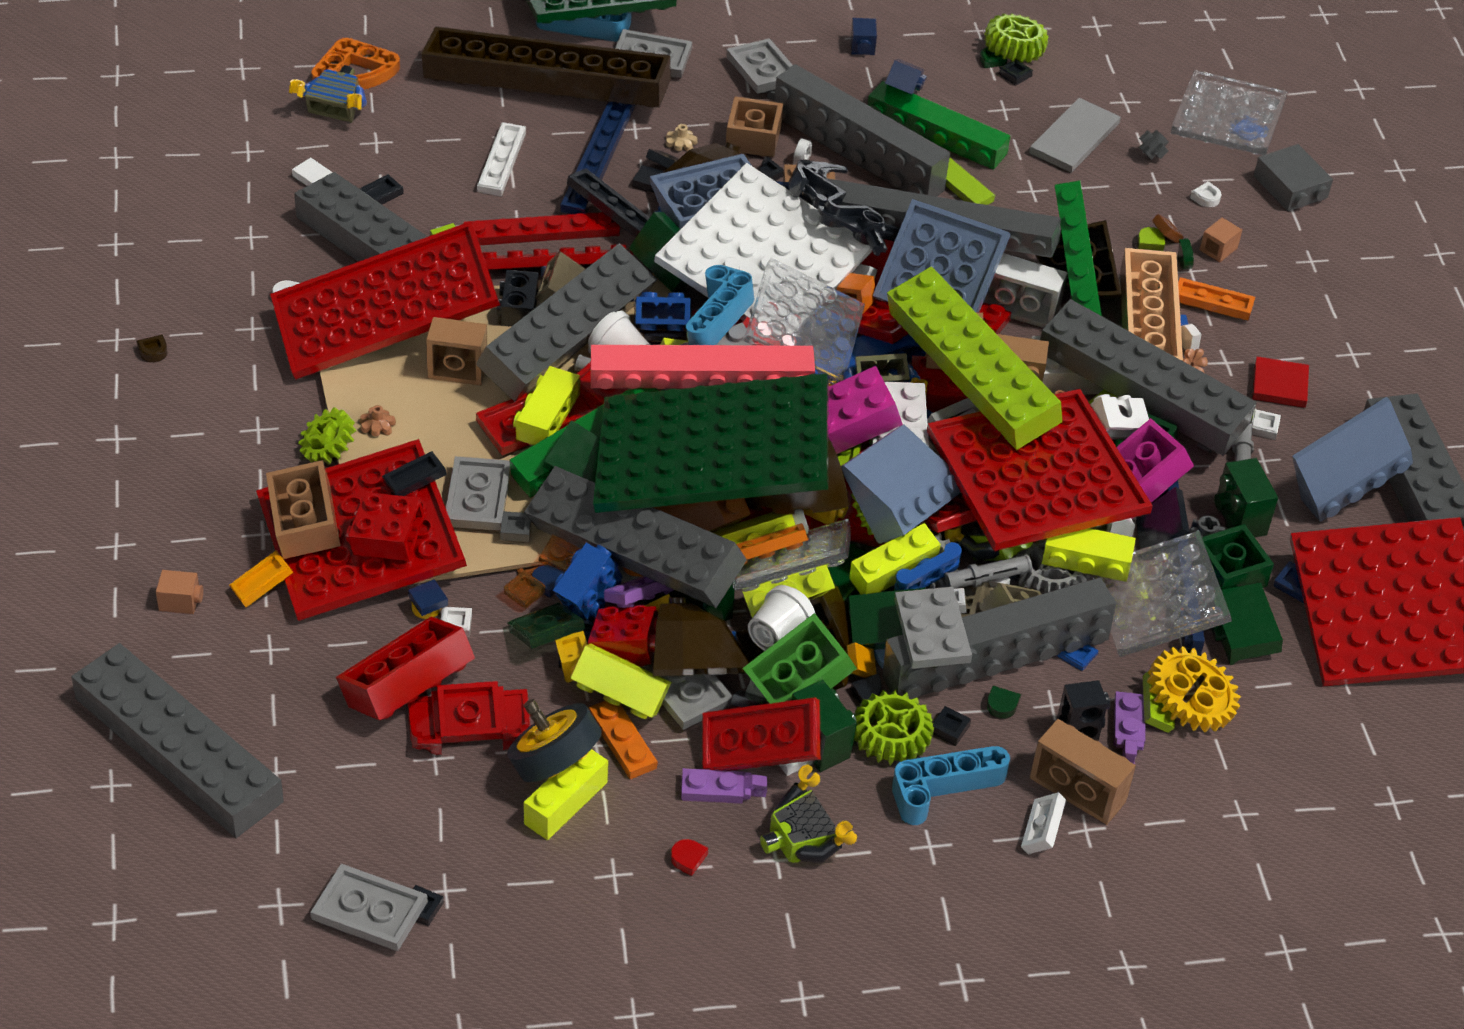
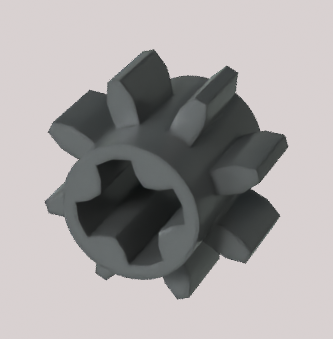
(1154, 144)
(1206, 526)

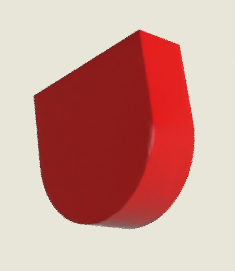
(688, 855)

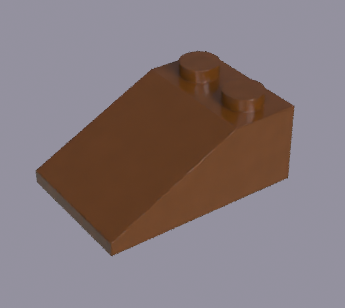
(710, 515)

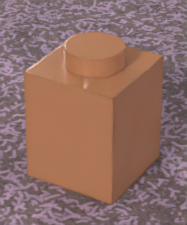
(1220, 239)
(178, 592)

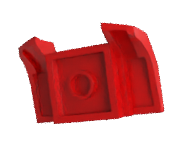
(467, 714)

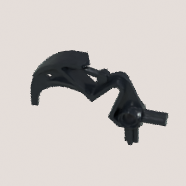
(865, 222)

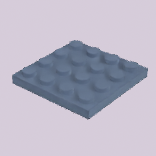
(954, 245)

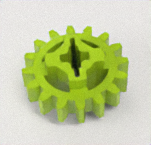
(327, 436)

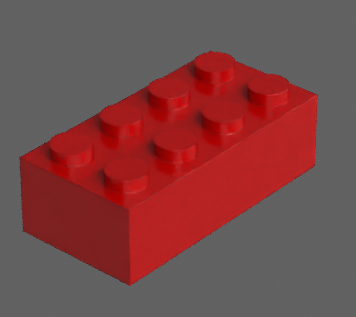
(405, 668)

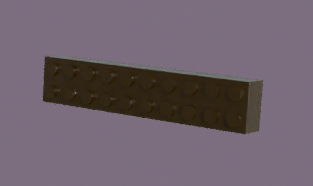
(546, 66)

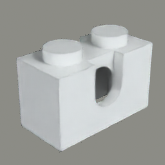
(1120, 415)

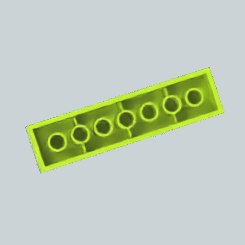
(975, 358)

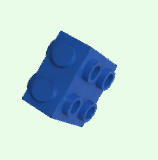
(661, 312)
(586, 579)

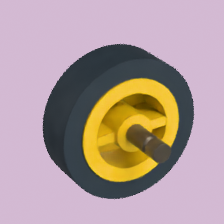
(553, 741)

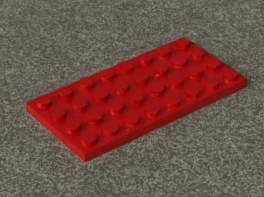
(383, 299)

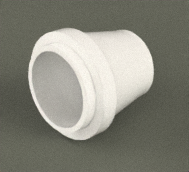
(616, 330)
(780, 613)

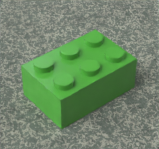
(799, 661)

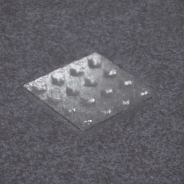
(1229, 112)
(805, 312)
(824, 546)
(1166, 595)

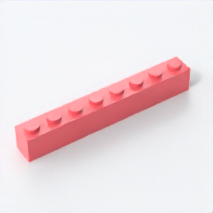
(695, 365)

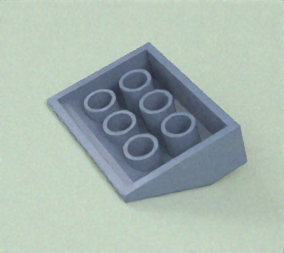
(688, 189)
(1352, 460)
(899, 483)

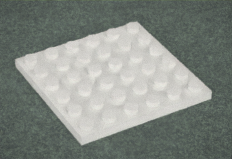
(752, 223)

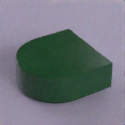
(989, 59)
(1185, 254)
(1002, 702)

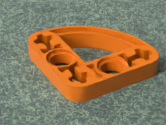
(348, 50)

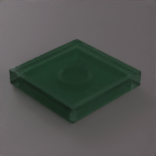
(545, 625)

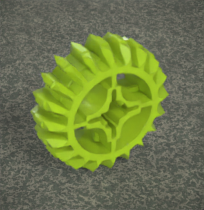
(1016, 38)
(894, 718)

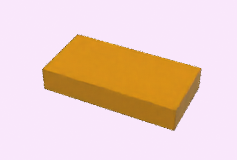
(261, 578)

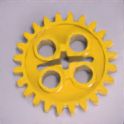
(1211, 704)

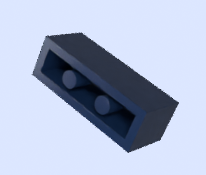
(906, 76)

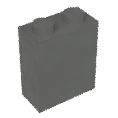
(1293, 177)

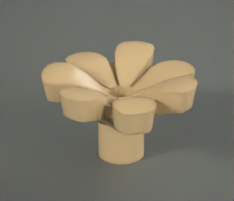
(681, 138)

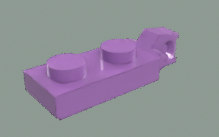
(637, 589)
(1129, 724)
(721, 786)

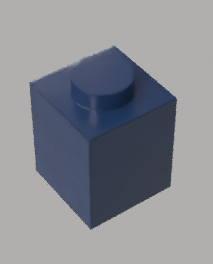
(863, 36)

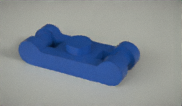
(929, 569)

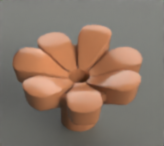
(1195, 358)
(377, 421)

